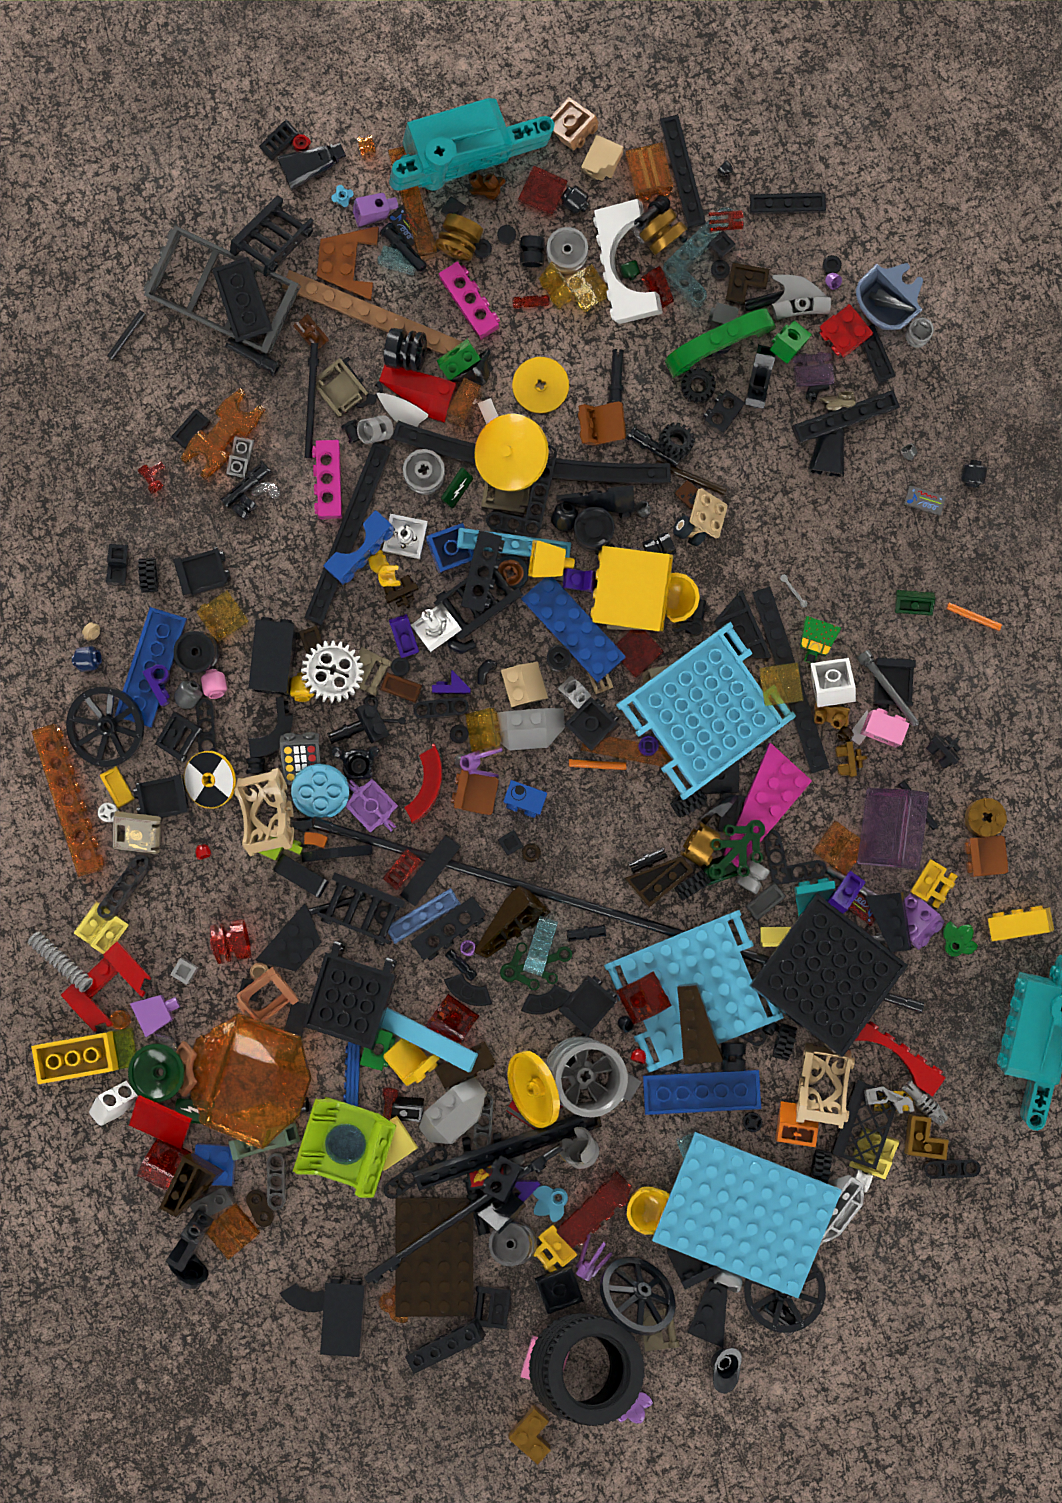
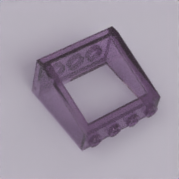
(893, 828)

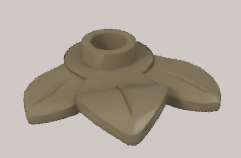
(844, 399)

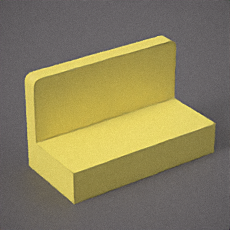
(772, 935)

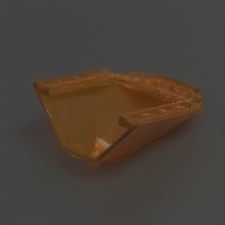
(249, 1079)

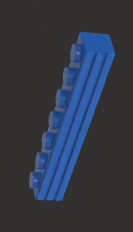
(352, 1074)

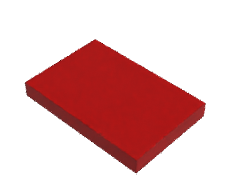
(160, 1122)

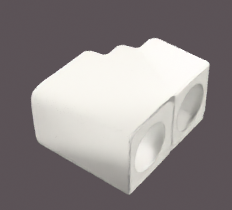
(102, 1113)

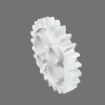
(337, 655)

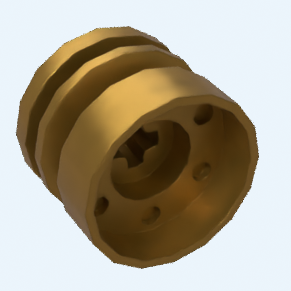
(459, 237)

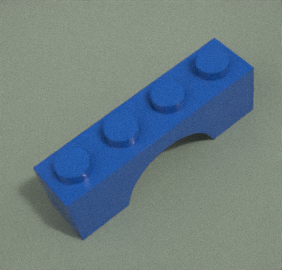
(345, 565)

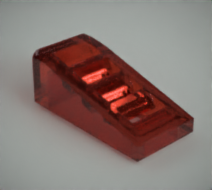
(658, 276)
(391, 881)

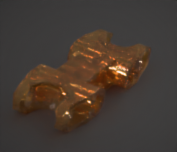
(214, 444)

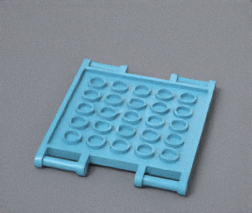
(705, 710)
(703, 957)

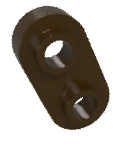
(260, 1208)

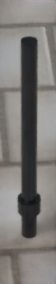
(313, 363)

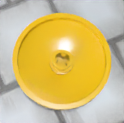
(511, 452)
(533, 1089)

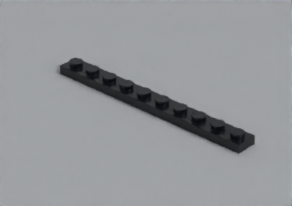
(349, 529)
(783, 655)
(507, 1148)

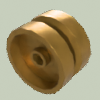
(662, 231)

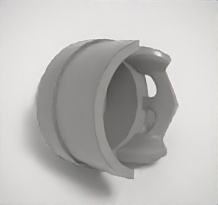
(581, 1151)

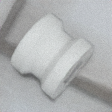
(104, 813)
(864, 1178)

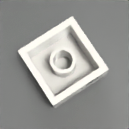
(833, 682)

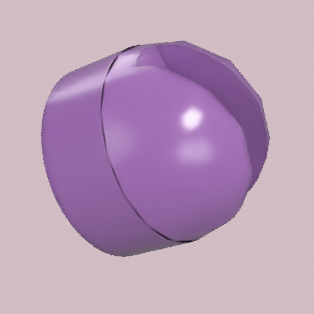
(833, 280)
(466, 945)

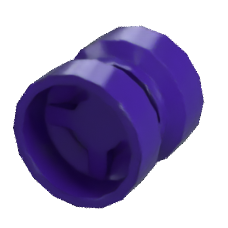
(648, 749)

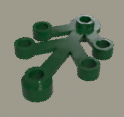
(738, 847)
(518, 969)

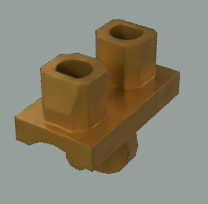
(834, 714)
(848, 751)

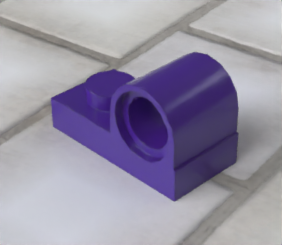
(403, 635)
(161, 693)
(846, 892)

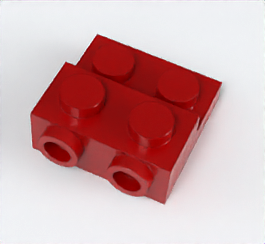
(845, 331)

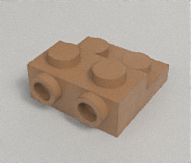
(573, 123)

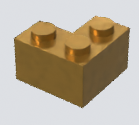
(920, 1142)
(526, 1435)

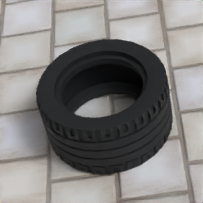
(624, 1376)

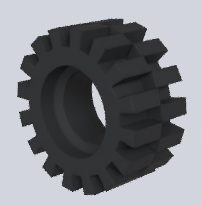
(698, 396)
(670, 447)
(148, 575)
(688, 805)
(692, 885)
(784, 1042)
(821, 1165)

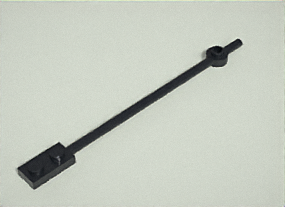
(393, 1262)

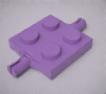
(371, 805)

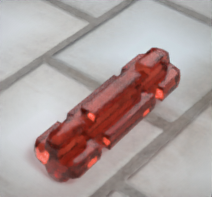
(531, 301)

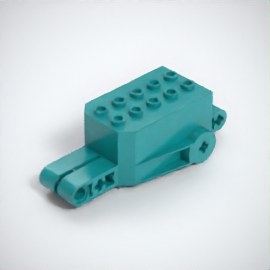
(463, 143)
(1034, 1041)

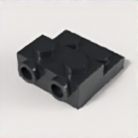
(592, 723)

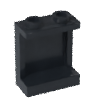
(202, 572)
(900, 675)
(162, 797)
(588, 1004)
(190, 1240)

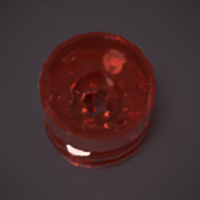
(230, 941)

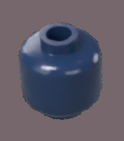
(87, 658)

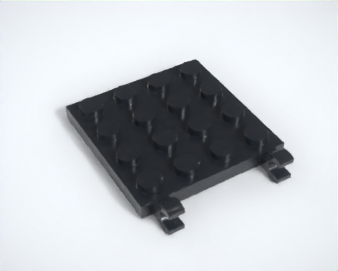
(350, 998)

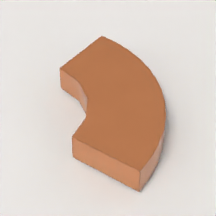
(188, 1056)

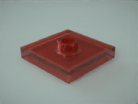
(543, 190)
(639, 651)

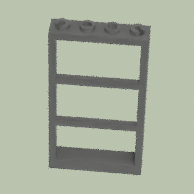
(165, 256)

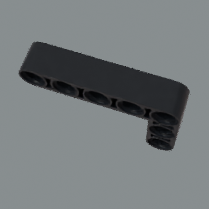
(534, 499)

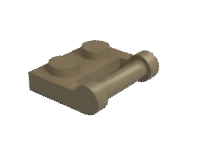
(369, 659)
(655, 1341)

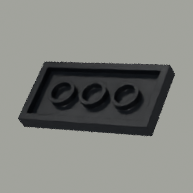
(242, 299)

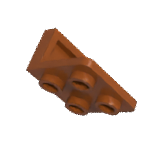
(601, 423)
(475, 793)
(986, 856)

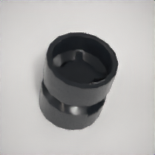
(532, 247)
(662, 544)
(558, 658)
(733, 1049)

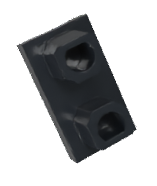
(950, 756)

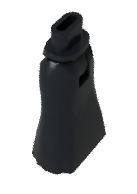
(309, 163)
(828, 454)

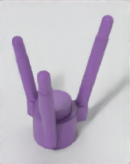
(472, 761)
(586, 1269)

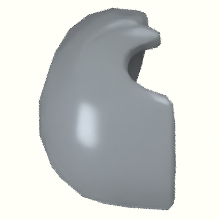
(729, 1279)

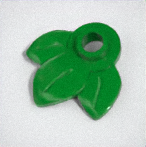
(961, 937)

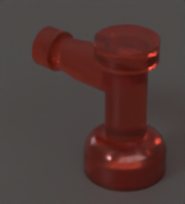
(154, 485)

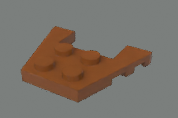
(338, 260)

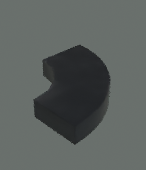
(467, 992)
(546, 1002)
(302, 1299)

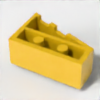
(1020, 923)

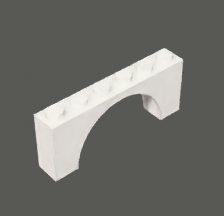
(612, 225)

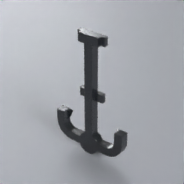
(371, 399)

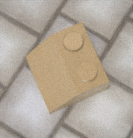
(524, 684)

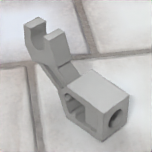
(899, 1101)

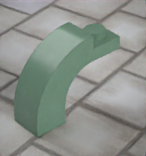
(287, 1137)

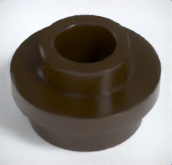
(844, 734)
(531, 846)

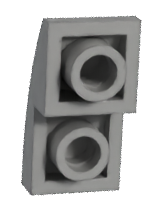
(240, 456)

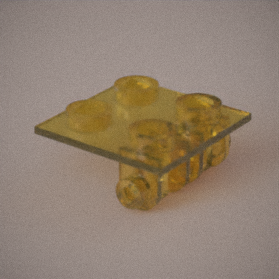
(556, 286)
(587, 287)
(222, 616)
(781, 684)
(482, 730)

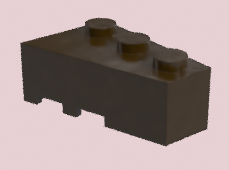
(659, 880)
(452, 1075)
(189, 1183)

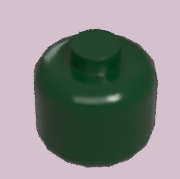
(630, 270)

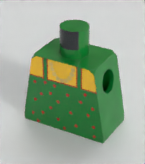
(817, 638)

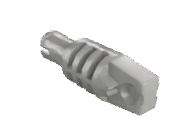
(925, 1103)

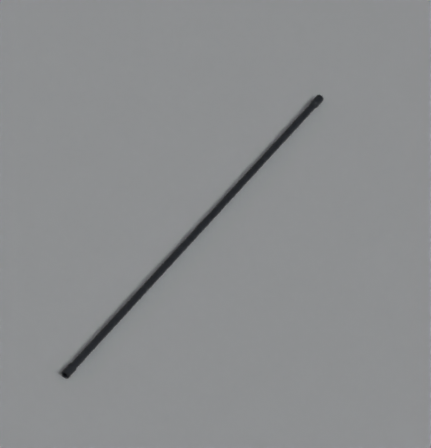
(329, 827)

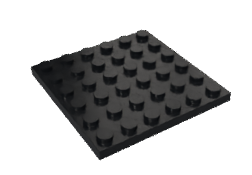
(828, 975)

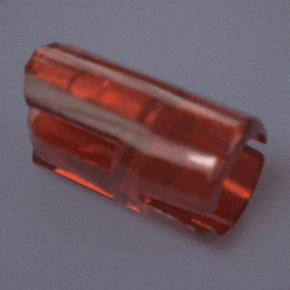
(731, 215)

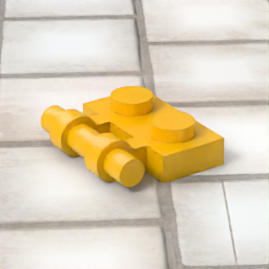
(928, 881)
(558, 1248)

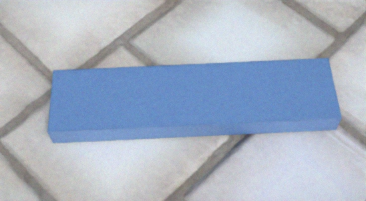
(423, 915)

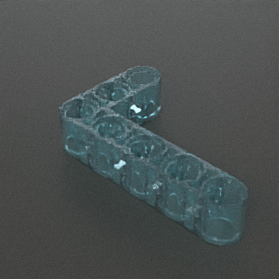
(693, 252)
(540, 946)

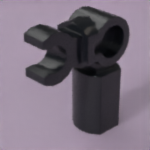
(693, 627)

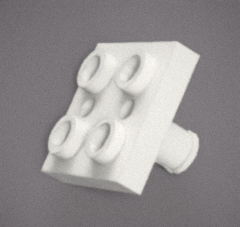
(405, 536)
(433, 624)

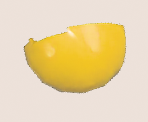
(682, 597)
(646, 1208)

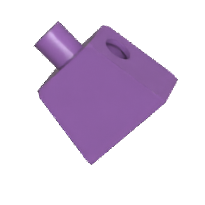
(373, 208)
(154, 1013)

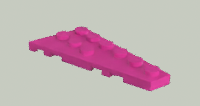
(770, 794)

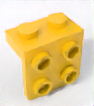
(410, 1061)

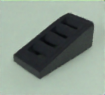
(275, 135)

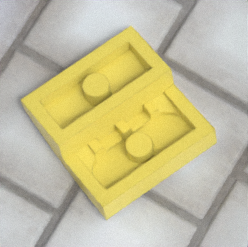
(99, 932)
(401, 1144)
(886, 1156)

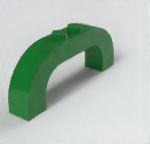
(752, 323)

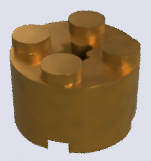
(996, 819)
(698, 845)

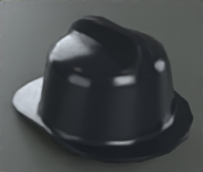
(193, 1274)
(726, 1369)

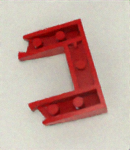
(115, 961)

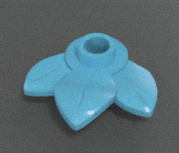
(547, 1204)

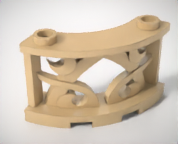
(284, 832)
(807, 1108)

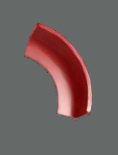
(430, 787)

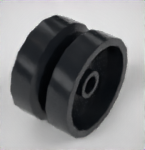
(195, 641)

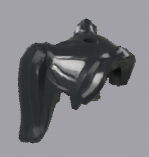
(356, 757)

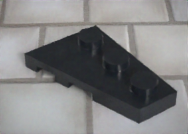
(892, 920)
(710, 1314)

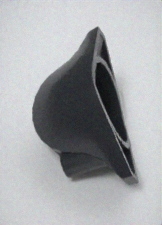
(478, 372)

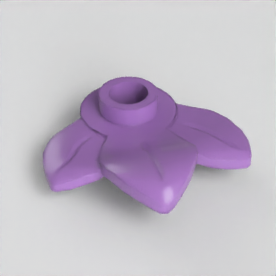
(637, 1413)

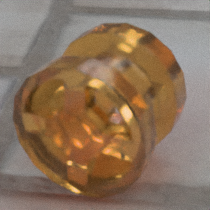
(366, 144)
(117, 1019)

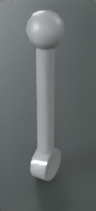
(784, 578)

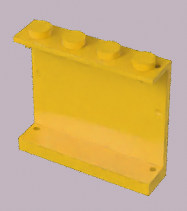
(632, 588)

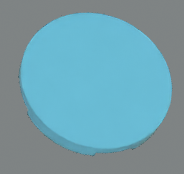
(320, 791)

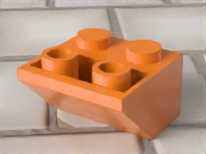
(795, 1132)

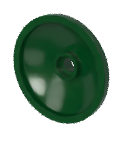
(144, 1072)

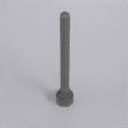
(867, 660)

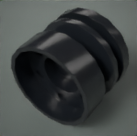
(405, 350)

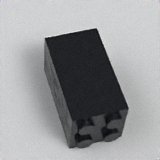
(273, 656)
(343, 1316)

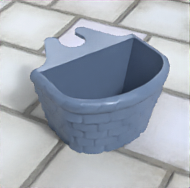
(890, 282)

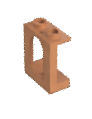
(265, 1013)

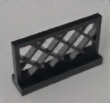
(843, 1135)

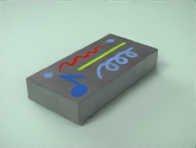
(924, 500)

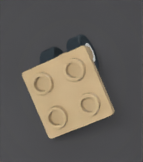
(705, 518)

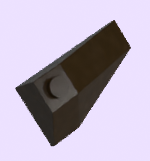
(515, 915)

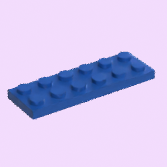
(573, 628)
(153, 648)
(701, 1092)

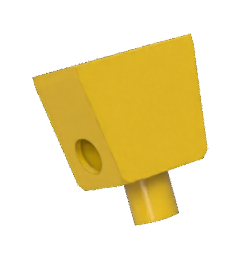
(548, 560)

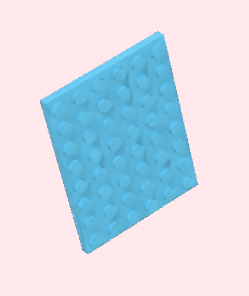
(746, 1215)

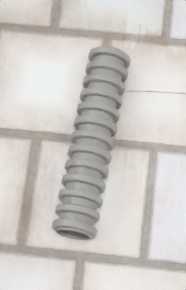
(60, 961)

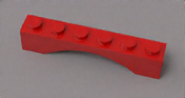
(923, 1076)

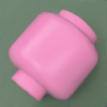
(213, 684)

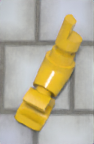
(385, 571)

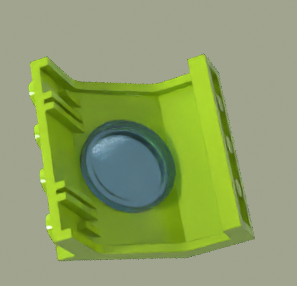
(345, 1145)

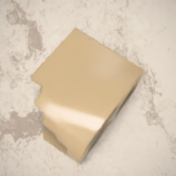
(602, 158)

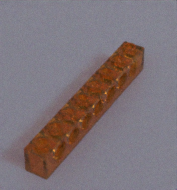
(42, 737)

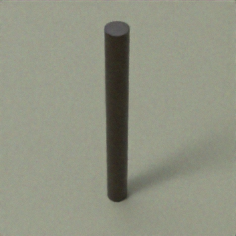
(697, 480)

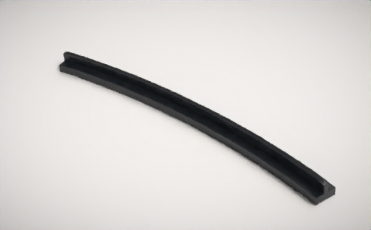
(564, 469)

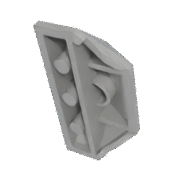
(530, 727)
(454, 1112)
(847, 1206)

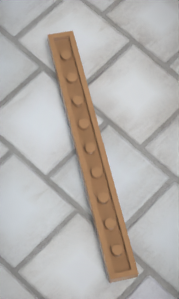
(368, 312)

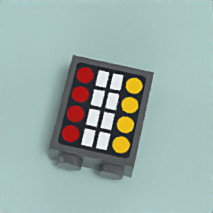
(298, 752)

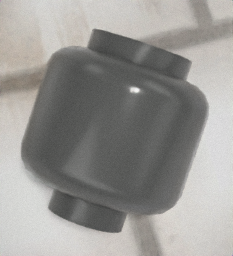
(187, 694)

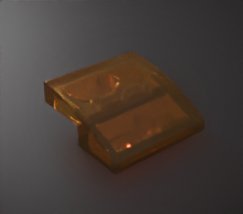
(838, 847)
(232, 1231)

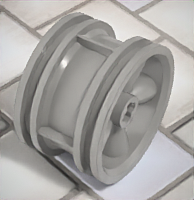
(604, 1098)

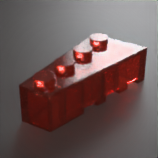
(595, 1210)

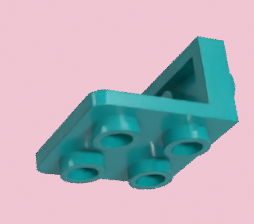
(806, 891)

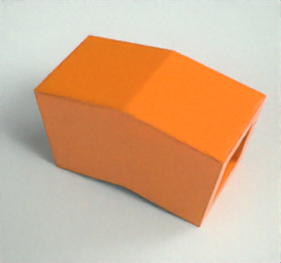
(313, 838)

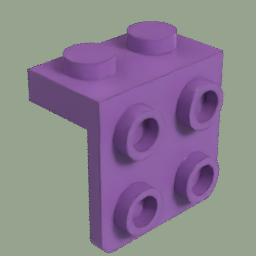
(922, 921)

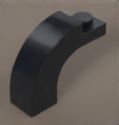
(760, 377)
(270, 744)

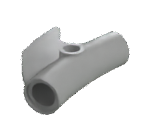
(797, 289)

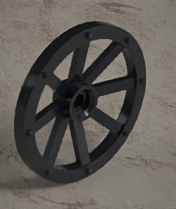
(101, 726)
(639, 1293)
(802, 1323)

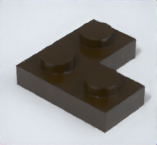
(744, 276)

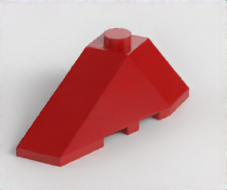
(421, 389)

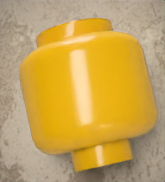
(298, 690)

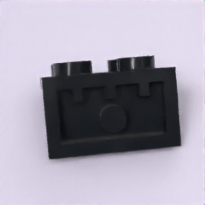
(690, 1269)

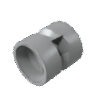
(919, 332)
(375, 429)
(752, 881)

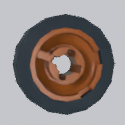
(519, 568)

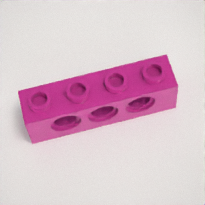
(481, 327)
(330, 449)

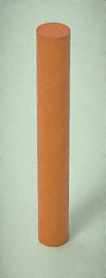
(973, 616)
(597, 764)

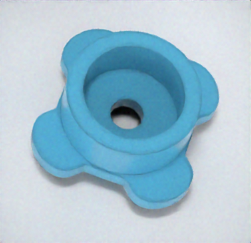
(344, 201)

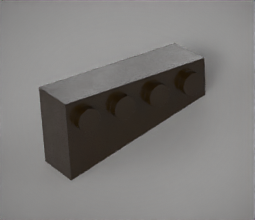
(697, 1032)

